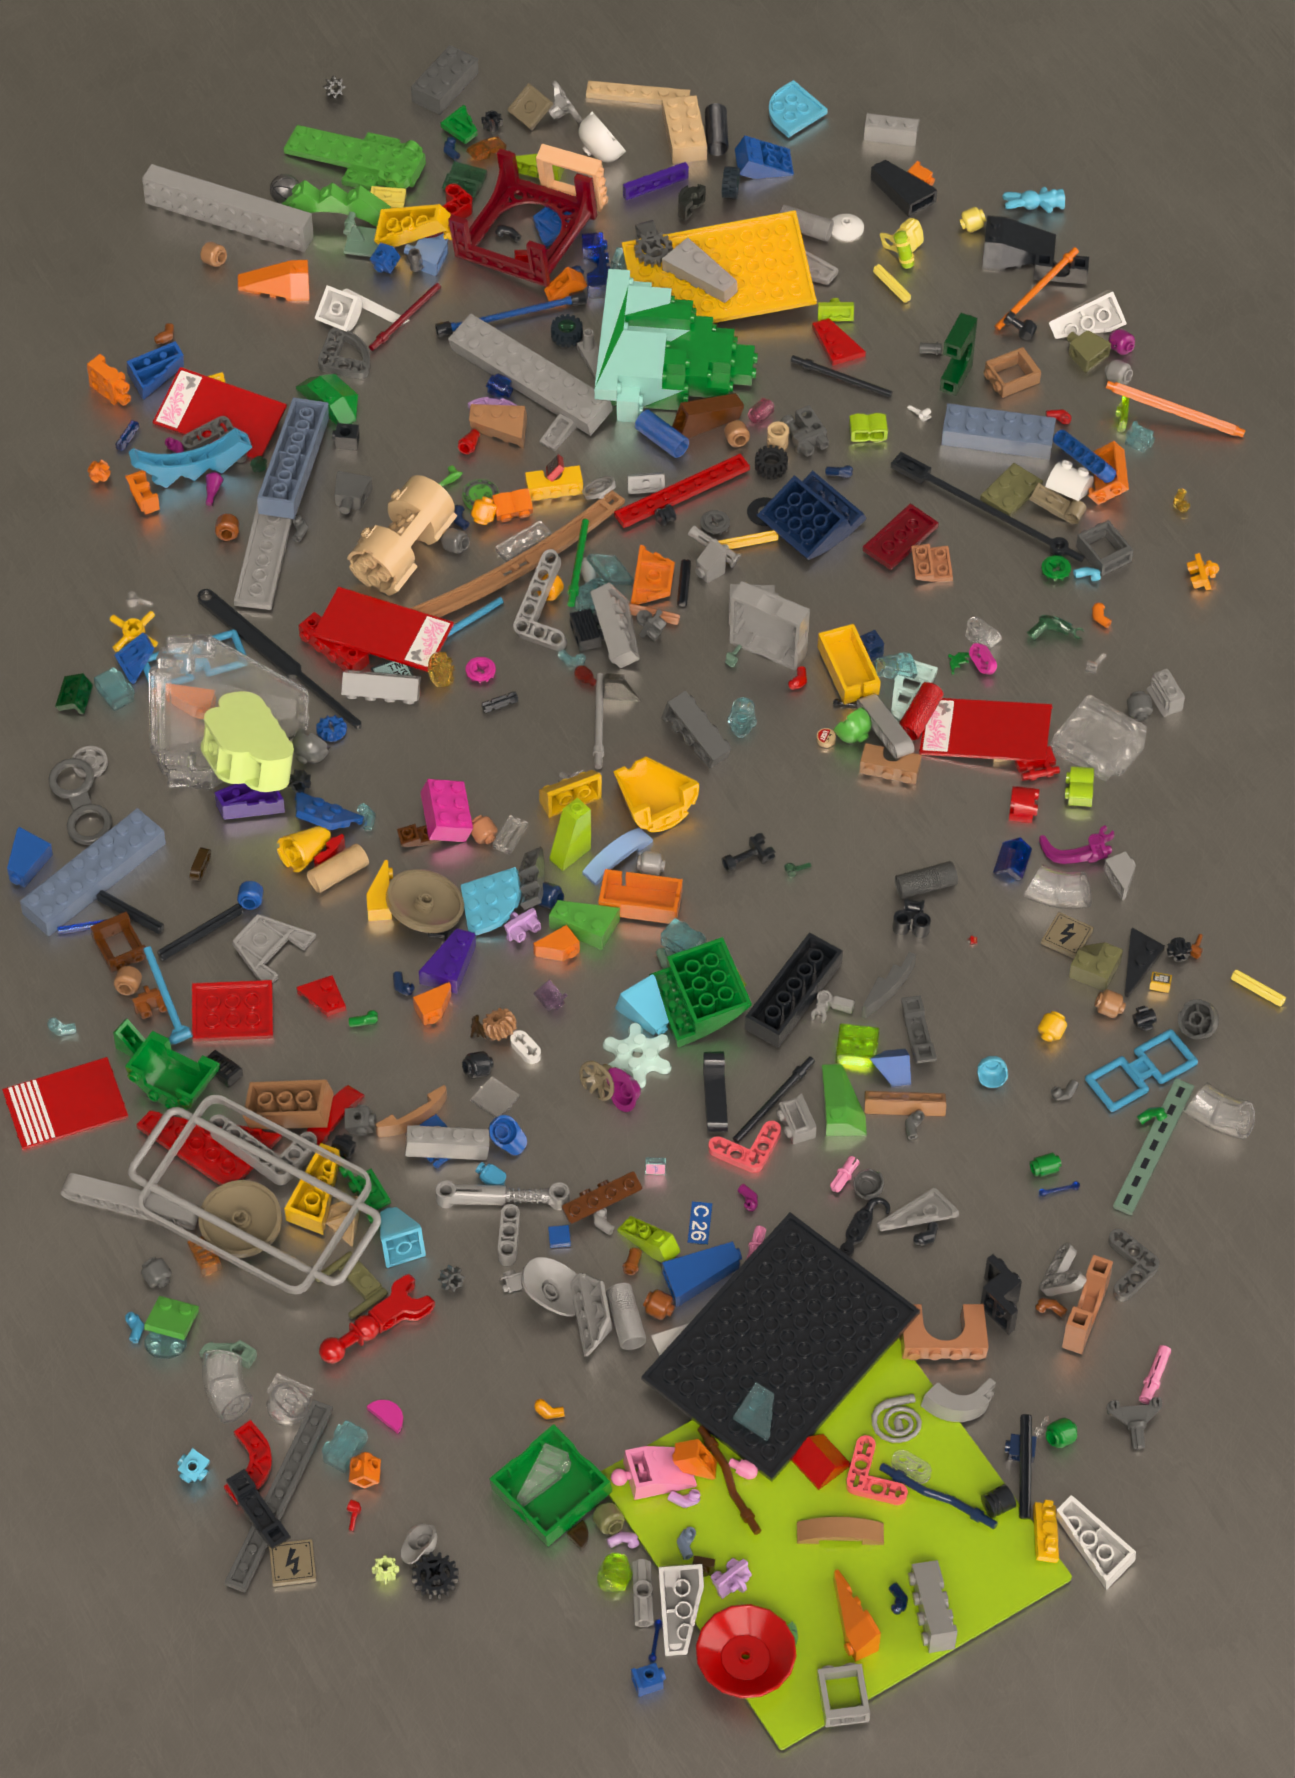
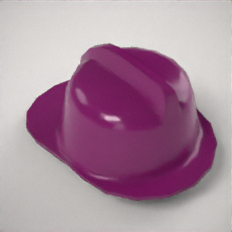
(625, 1090)

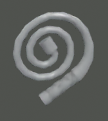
(897, 1423)

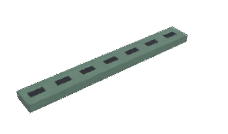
(1153, 1148)

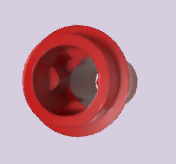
(468, 443)

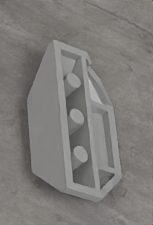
(591, 1311)

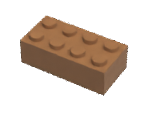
(290, 1103)

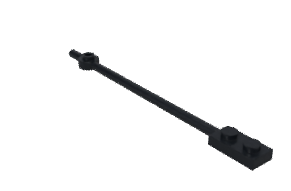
(919, 472)

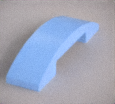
(615, 853)

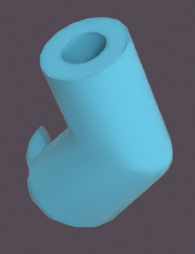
(1087, 571)

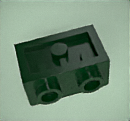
(74, 693)

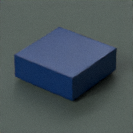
(559, 1236)

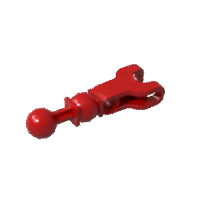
(379, 1319)

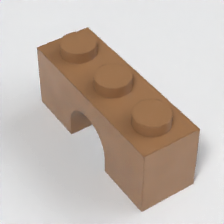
(904, 769)

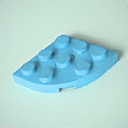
(794, 109)
(491, 900)

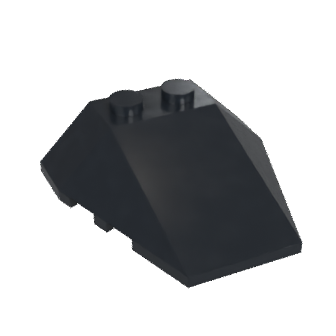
(1013, 243)

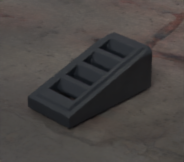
(236, 1070)

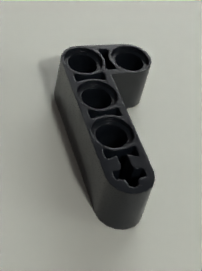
(715, 1091)

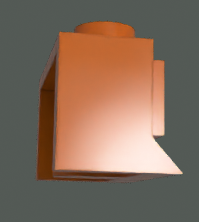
(141, 492)

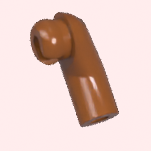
(1052, 1304)

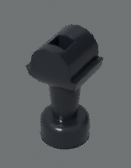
(1026, 328)

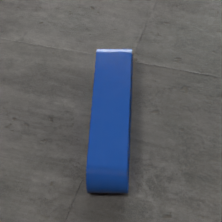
(1084, 456)

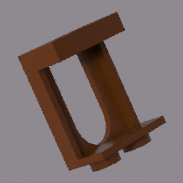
(114, 926)

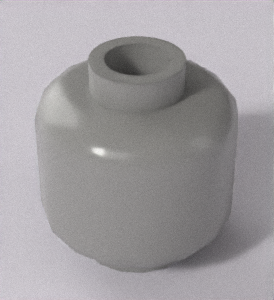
(1118, 372)
(650, 863)

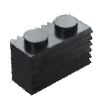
(585, 629)

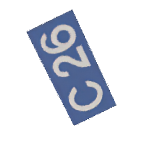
(700, 1223)

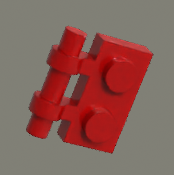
(1030, 767)

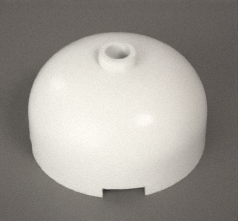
(599, 140)

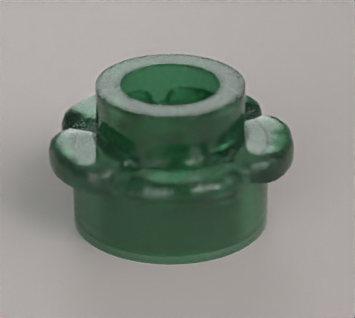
(258, 464)

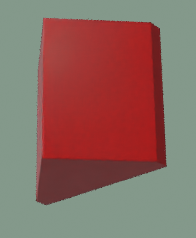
(820, 1460)

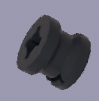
(665, 515)

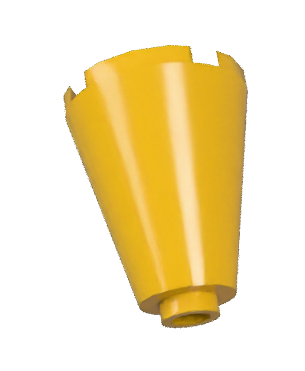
(301, 847)

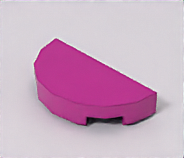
(388, 1413)

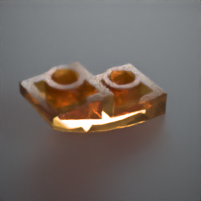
(484, 148)

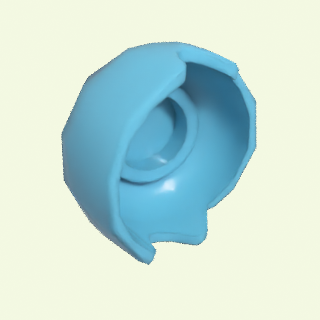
(992, 1072)

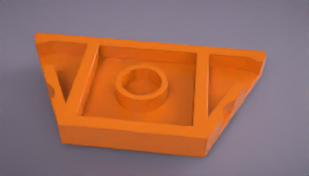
(652, 577)

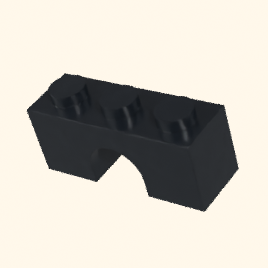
(1071, 273)

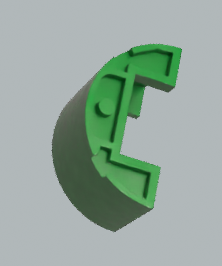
(169, 1075)

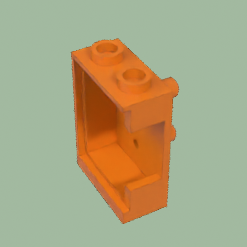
(1115, 457)

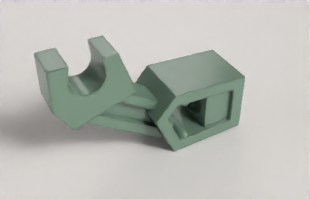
(248, 1356)

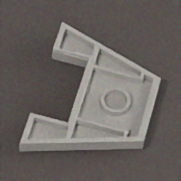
(263, 939)

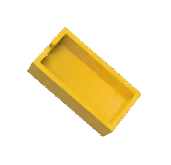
(848, 663)

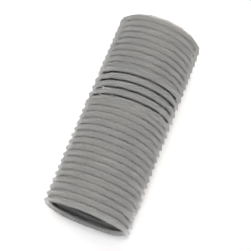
(818, 226)
(626, 1316)

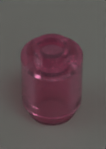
(761, 411)

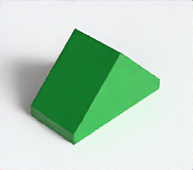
(128, 1038)

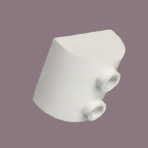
(339, 309)
(1070, 481)

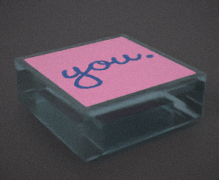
(655, 1166)

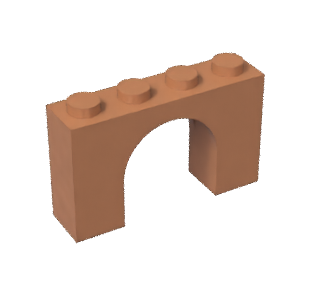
(1084, 1315)
(971, 1344)

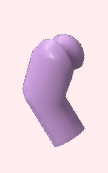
(687, 1500)
(623, 1537)

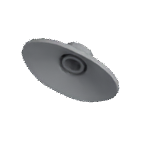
(549, 1285)

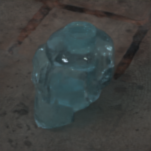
(742, 717)

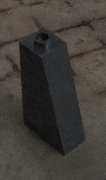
(903, 188)

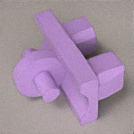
(520, 924)
(733, 1579)

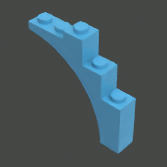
(193, 463)

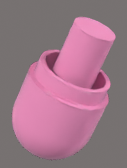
(744, 1468)

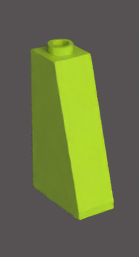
(572, 835)

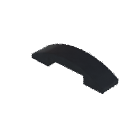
(257, 1510)

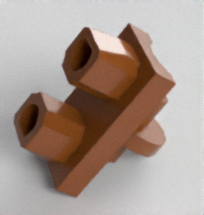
(148, 1000)

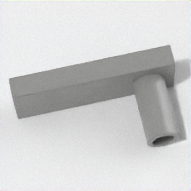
(589, 351)

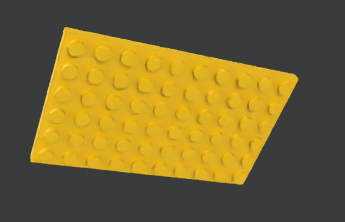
(758, 252)

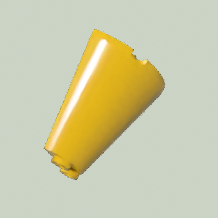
(656, 794)

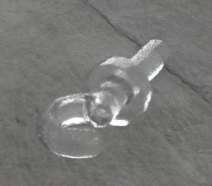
(1040, 1430)

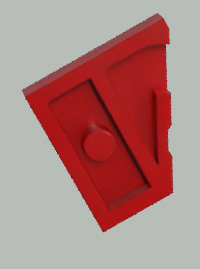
(324, 995)

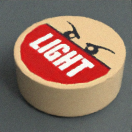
(826, 737)

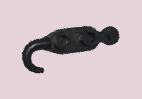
(860, 1224)

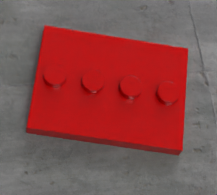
(232, 1010)

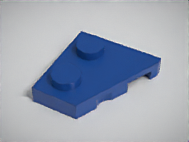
(135, 656)

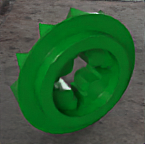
(1054, 562)

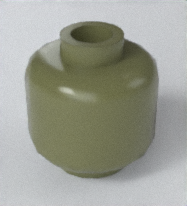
(608, 1518)

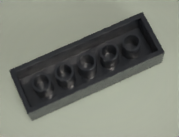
(793, 990)

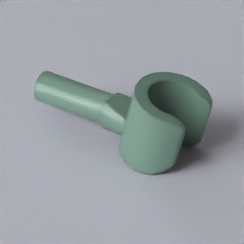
(731, 657)

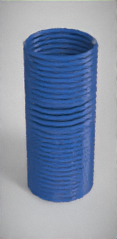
(662, 433)

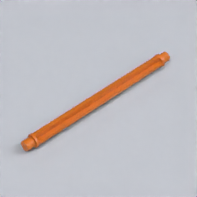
(1174, 408)

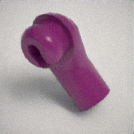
(751, 1197)

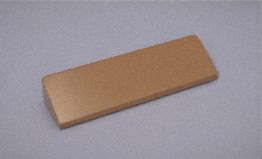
(904, 1103)

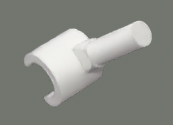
(923, 415)

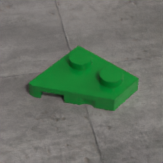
(460, 125)

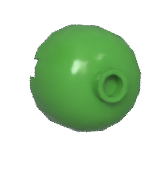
(855, 727)

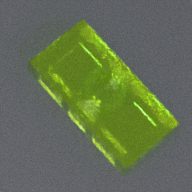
(1122, 413)

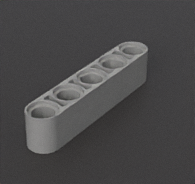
(886, 726)

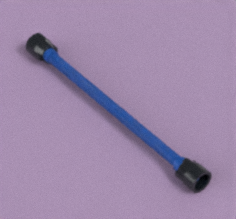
(575, 299)

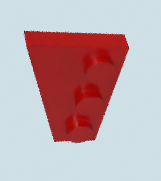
(836, 342)

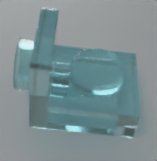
(618, 259)

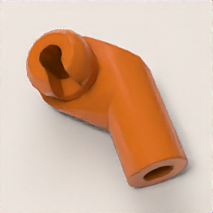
(1098, 615)

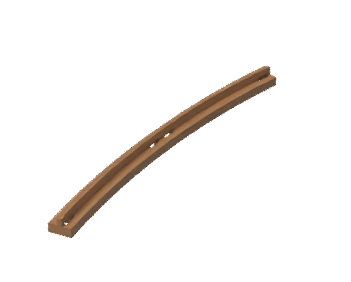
(495, 579)

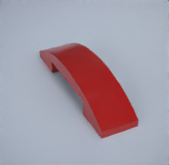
(345, 1098)

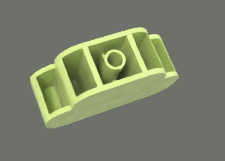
(247, 743)

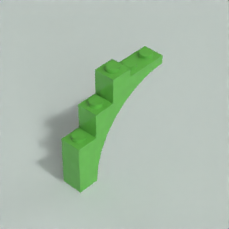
(336, 200)

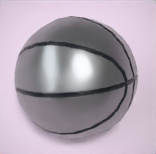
(282, 187)

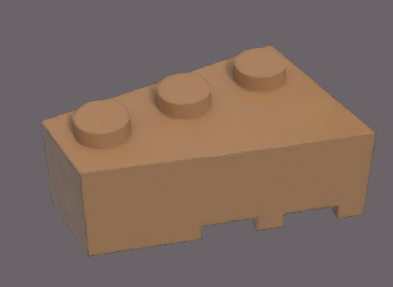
(500, 421)

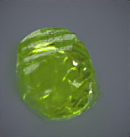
(614, 1573)

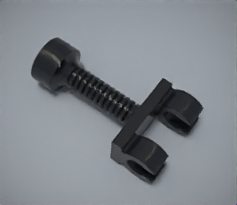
(754, 842)

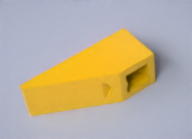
(376, 895)

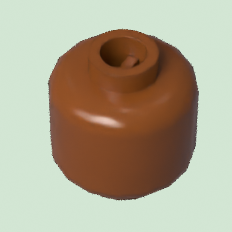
(227, 527)
(659, 1304)

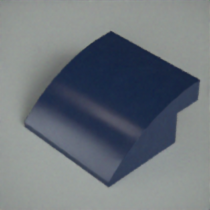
(811, 515)

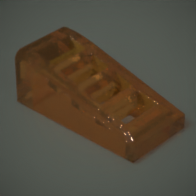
(209, 1267)

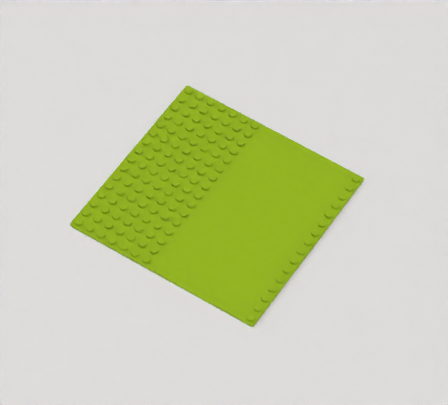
(982, 1568)

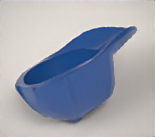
(507, 1134)

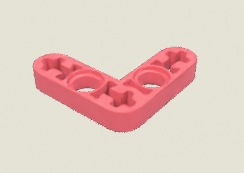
(748, 1155)
(866, 1481)

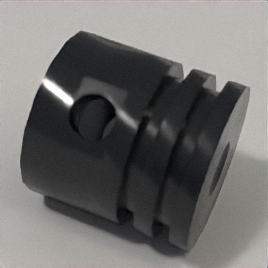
(998, 1501)

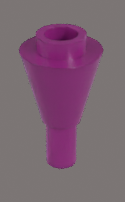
(213, 483)

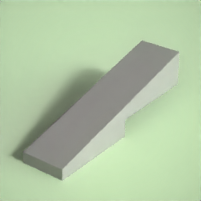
(558, 432)

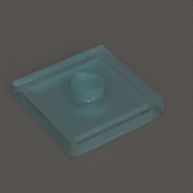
(610, 569)

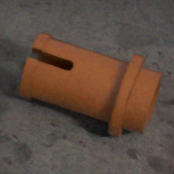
(630, 1267)

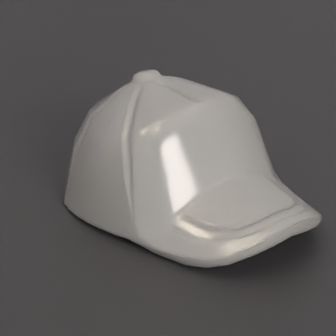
(418, 1542)

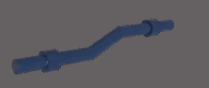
(975, 1514)

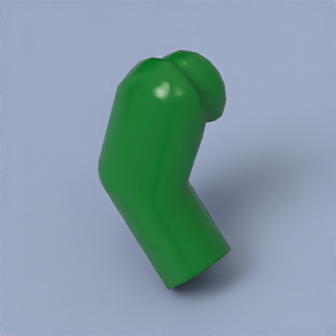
(369, 1019)
(1152, 1112)

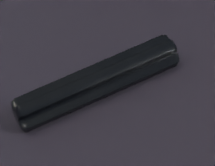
(684, 583)

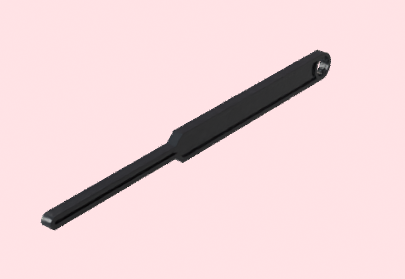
(270, 651)

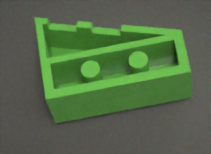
(587, 921)

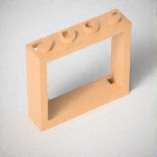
(551, 156)

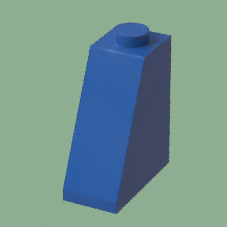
(27, 857)

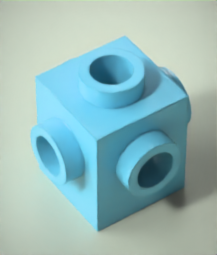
(193, 1458)

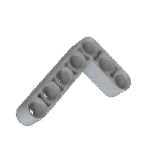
(538, 603)
(265, 1168)

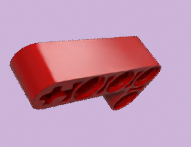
(457, 203)

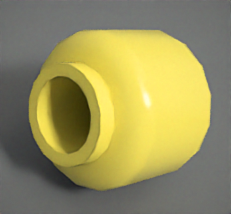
(972, 219)

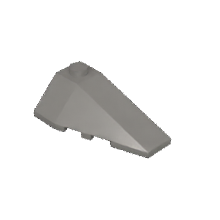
(680, 1599)

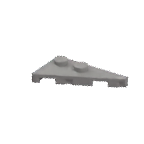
(927, 1208)

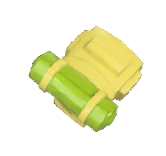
(905, 241)

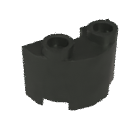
(690, 198)

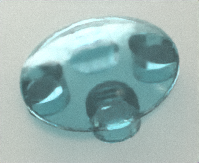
(164, 1346)

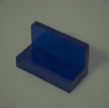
(1013, 858)

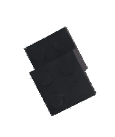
(1001, 1293)

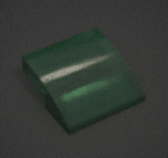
(467, 177)

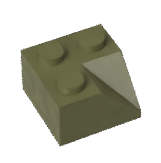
(1096, 964)

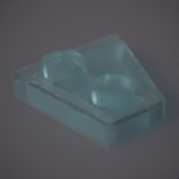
(756, 1411)

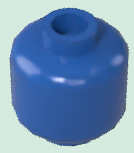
(250, 895)

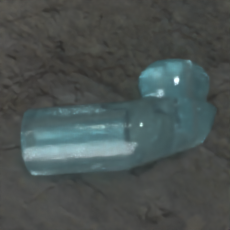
(572, 661)
(369, 816)
(59, 1028)

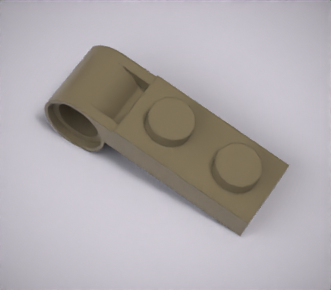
(1058, 505)

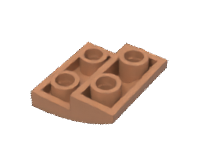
(932, 563)

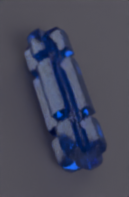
(127, 435)

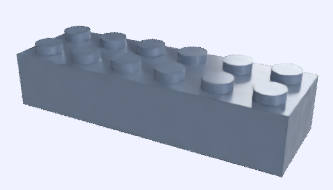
(998, 431)

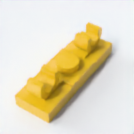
(1045, 1531)

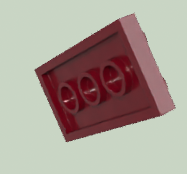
(898, 536)

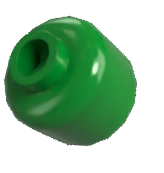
(1061, 1433)

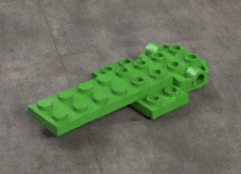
(369, 161)

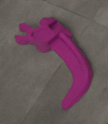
(1092, 853)

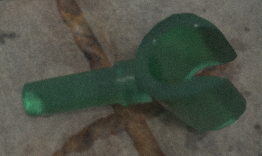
(794, 869)

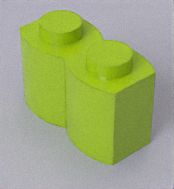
(868, 427)
(1080, 786)

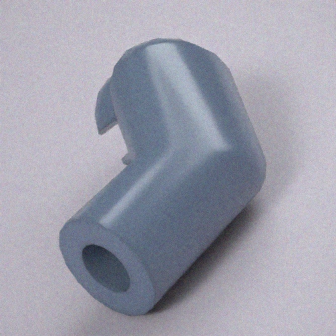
(684, 1542)

